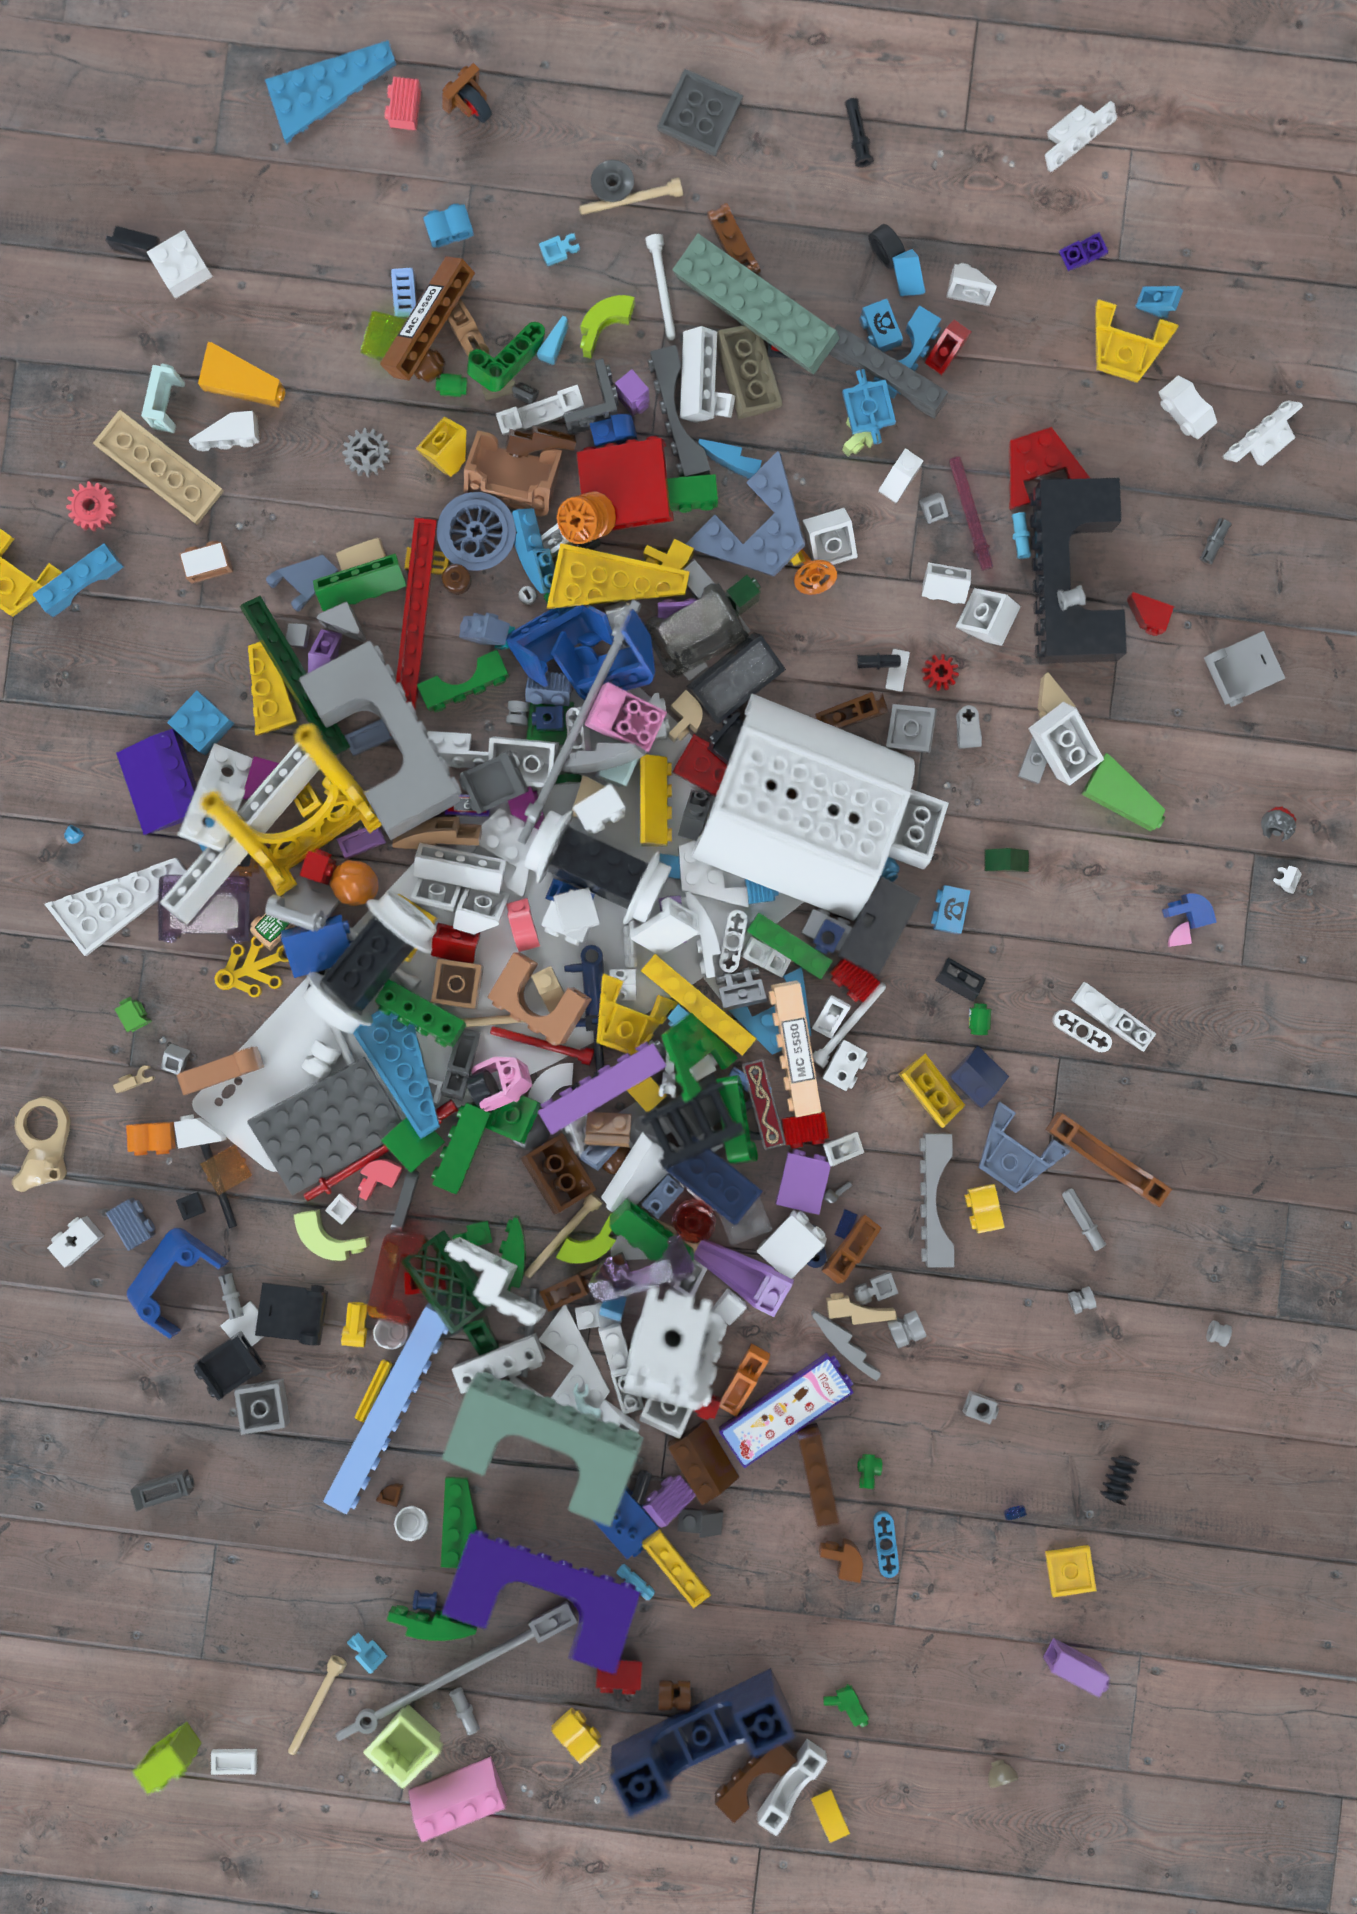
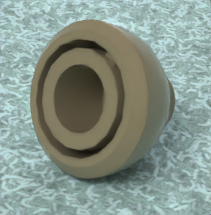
(1001, 1774)

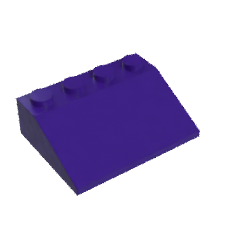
(158, 780)

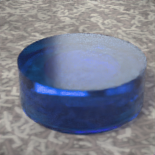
(1015, 1512)

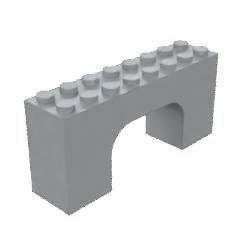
(364, 683)

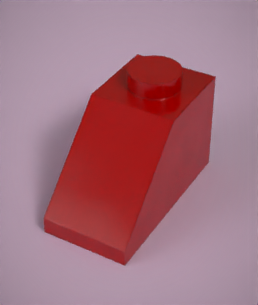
(947, 347)
(1150, 613)

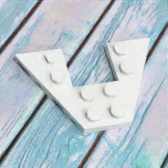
(566, 1341)

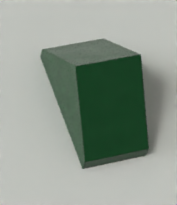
(1006, 860)

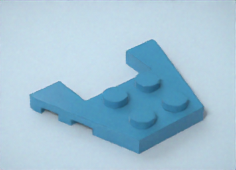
(762, 1024)

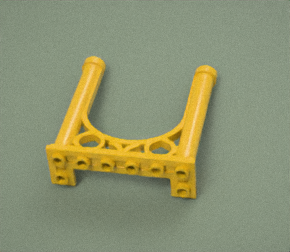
(313, 832)

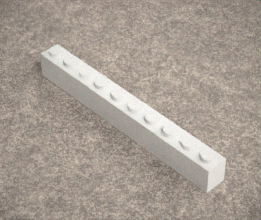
(260, 813)

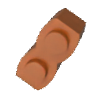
(150, 1137)

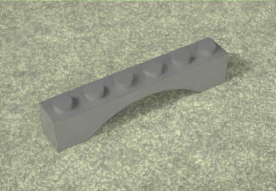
(936, 1154)

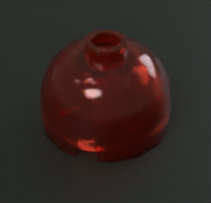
(694, 1220)

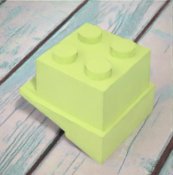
(405, 1746)

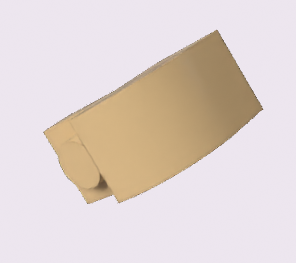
(689, 712)

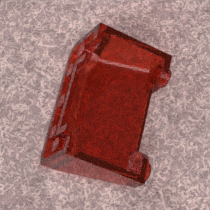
(381, 1302)

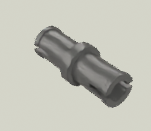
(1215, 541)

